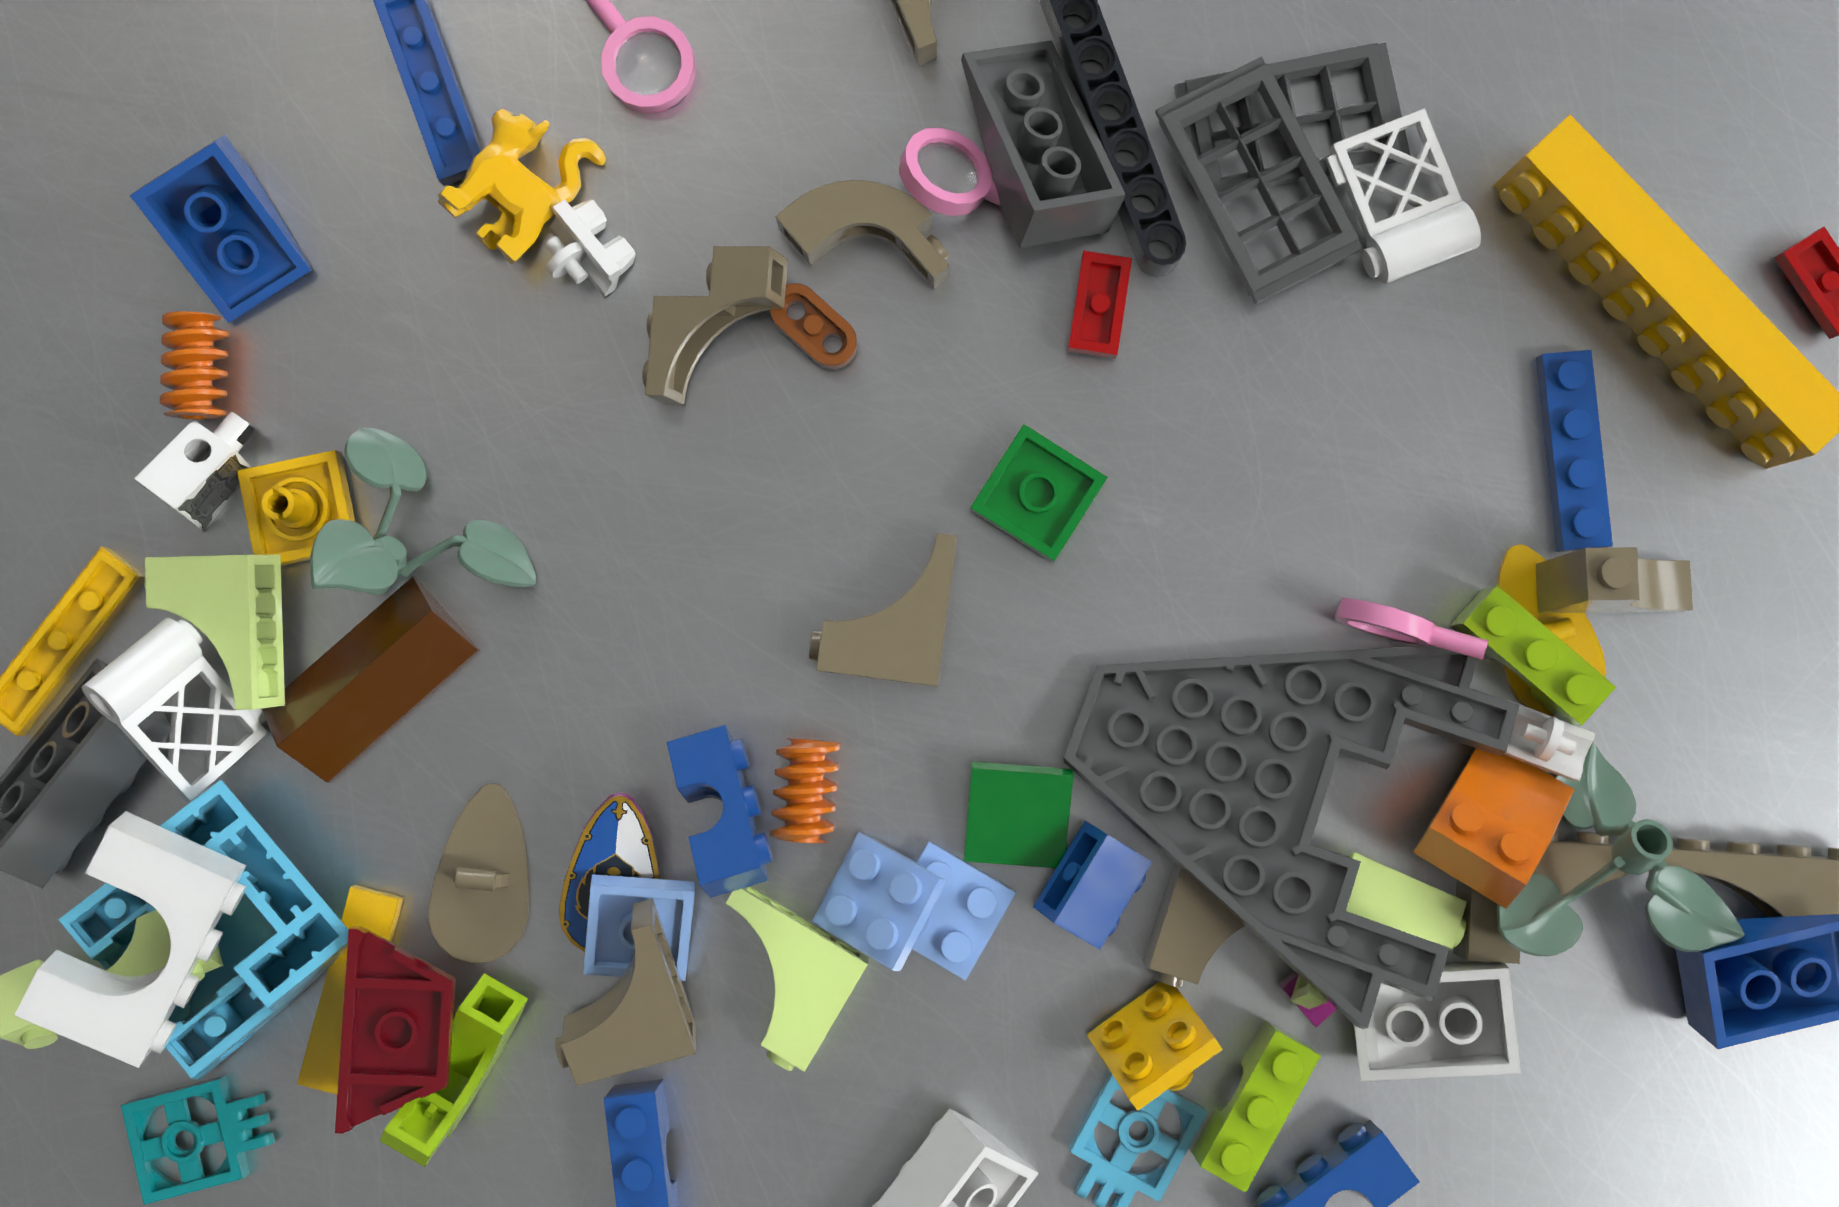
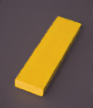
(65, 638)
(379, 914)

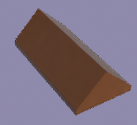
(369, 681)

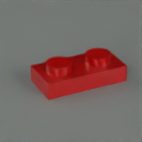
(1814, 273)
(1099, 304)

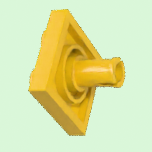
(292, 502)
(1154, 1044)

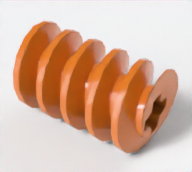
(192, 365)
(805, 790)

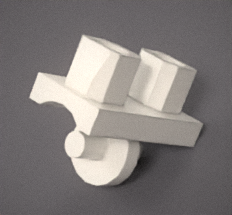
(579, 251)
(1549, 743)

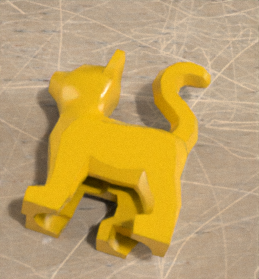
(514, 190)

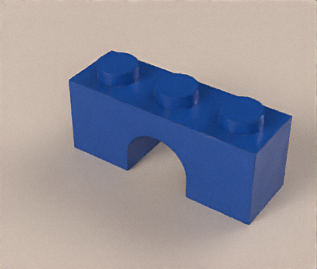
(731, 851)
(637, 1144)
(1359, 1162)

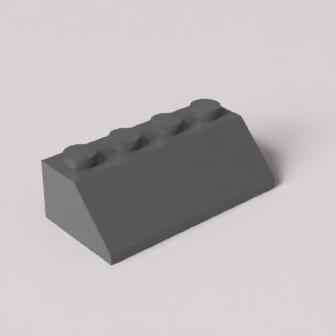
(66, 783)

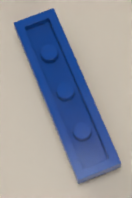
(430, 86)
(1574, 450)

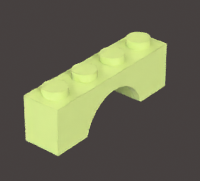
(145, 954)

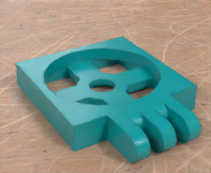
(233, 1128)

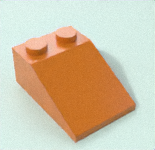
(1495, 825)

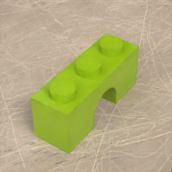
(1550, 668)
(1244, 1131)

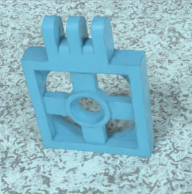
(1115, 1174)

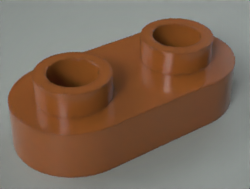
(816, 327)

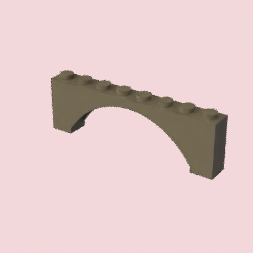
(1773, 882)

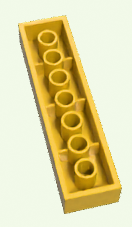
(1672, 297)

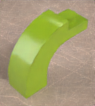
(478, 1038)

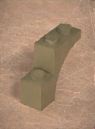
(682, 327)

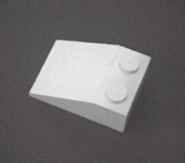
(1455, 1035)

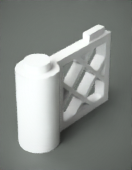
(1417, 236)
(150, 675)

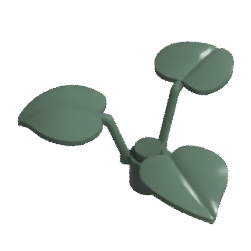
(352, 559)
(1683, 907)

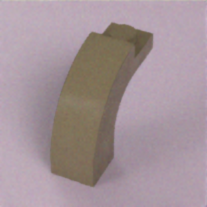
(864, 208)

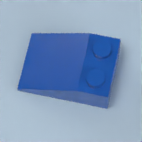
(223, 228)
(1766, 982)

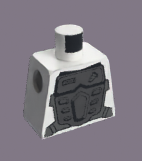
(199, 469)

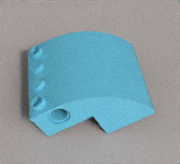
(268, 948)

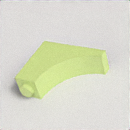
(238, 609)
(1398, 903)
(810, 973)

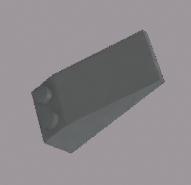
(1041, 145)

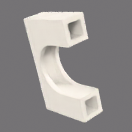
(132, 1013)

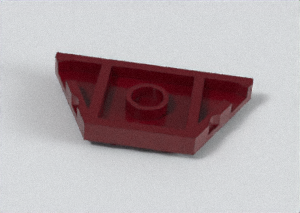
(392, 1029)

